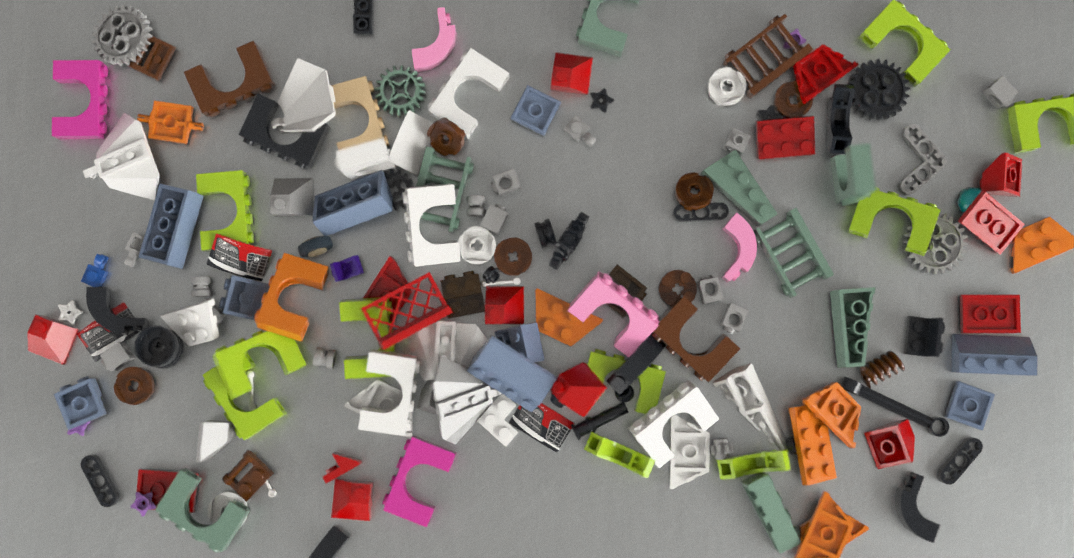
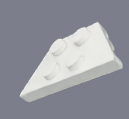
(193, 323)
(379, 396)
(690, 451)

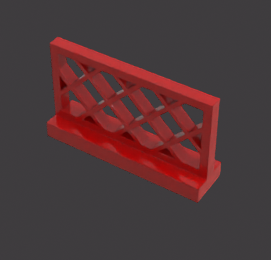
(410, 327)

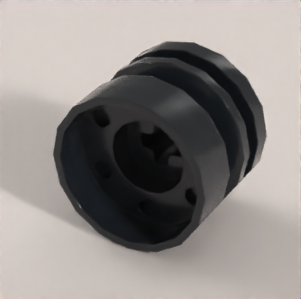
(148, 345)

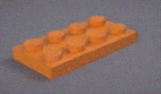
(812, 446)

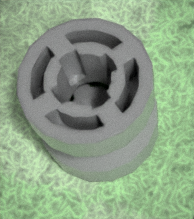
(476, 206)
(200, 287)
(324, 358)

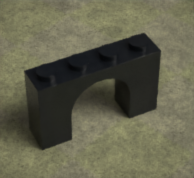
(257, 130)

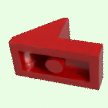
(345, 464)

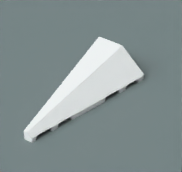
(747, 393)

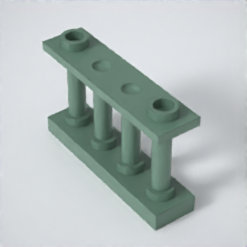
(426, 176)
(812, 252)

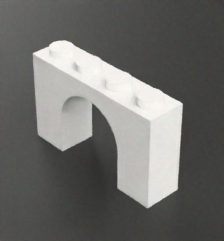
(472, 66)
(364, 159)
(417, 201)
(403, 369)
(649, 428)

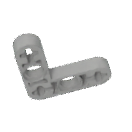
(927, 163)

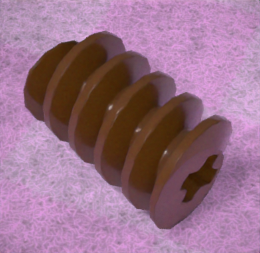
(880, 367)

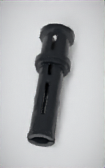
(591, 424)

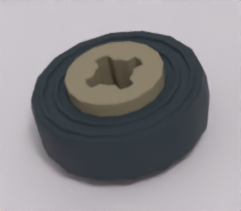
(315, 246)

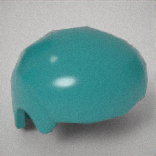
(966, 197)

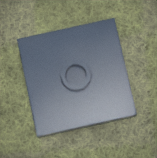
(535, 110)
(969, 405)

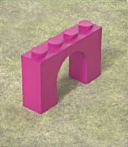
(92, 121)
(399, 500)

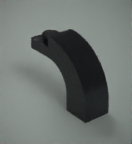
(838, 116)
(100, 309)
(636, 364)
(908, 512)

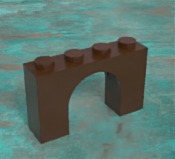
(256, 81)
(706, 363)

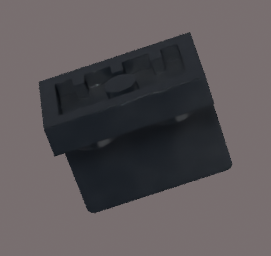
(924, 336)

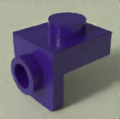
(346, 268)

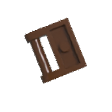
(157, 59)
(253, 479)

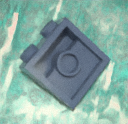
(242, 297)
(80, 402)

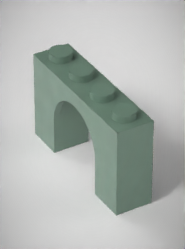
(598, 36)
(853, 174)
(175, 508)

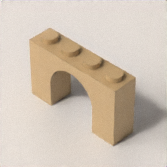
(360, 93)

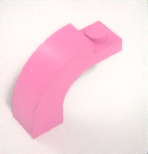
(435, 54)
(746, 245)

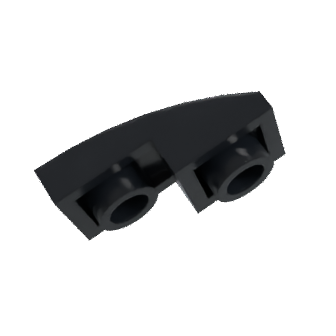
(363, 16)
(330, 544)

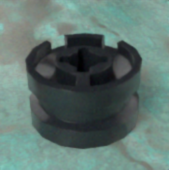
(545, 233)

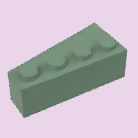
(740, 187)
(851, 324)
(771, 511)

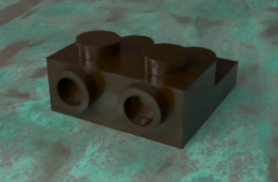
(631, 284)
(463, 294)

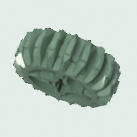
(395, 96)

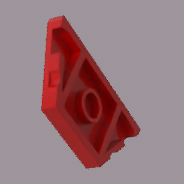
(820, 71)
(388, 280)

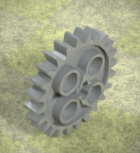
(122, 35)
(943, 228)

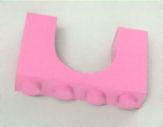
(603, 290)

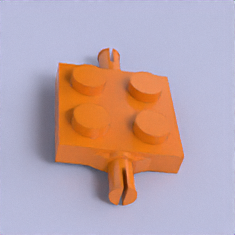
(170, 122)

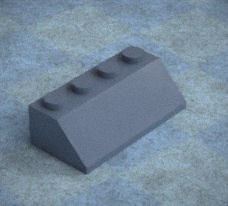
(352, 203)
(171, 226)
(993, 355)
(511, 374)

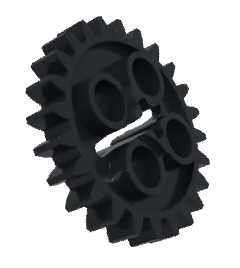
(895, 90)
(569, 240)

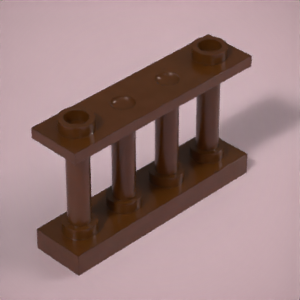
(769, 74)

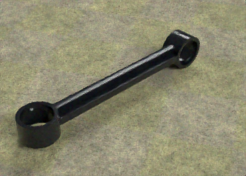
(858, 389)

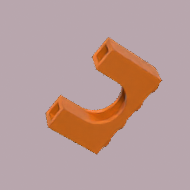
(289, 271)

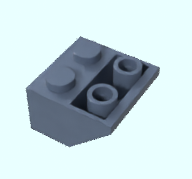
(524, 340)

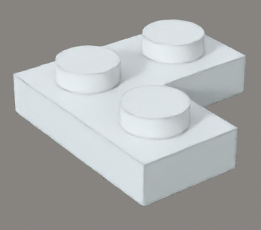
(494, 420)

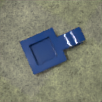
(94, 274)

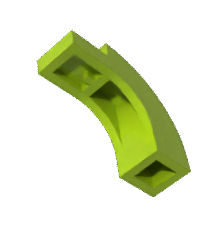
(619, 454)
(753, 463)

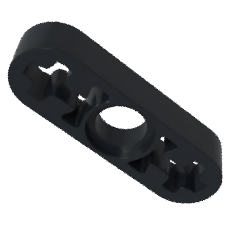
(715, 216)
(955, 475)
(91, 479)

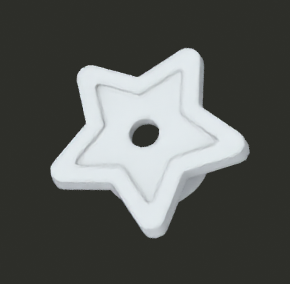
(75, 312)

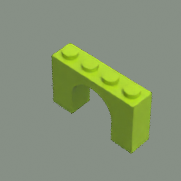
(930, 48)
(1025, 116)
(236, 185)
(921, 215)
(350, 311)
(230, 360)
(649, 381)
(246, 422)

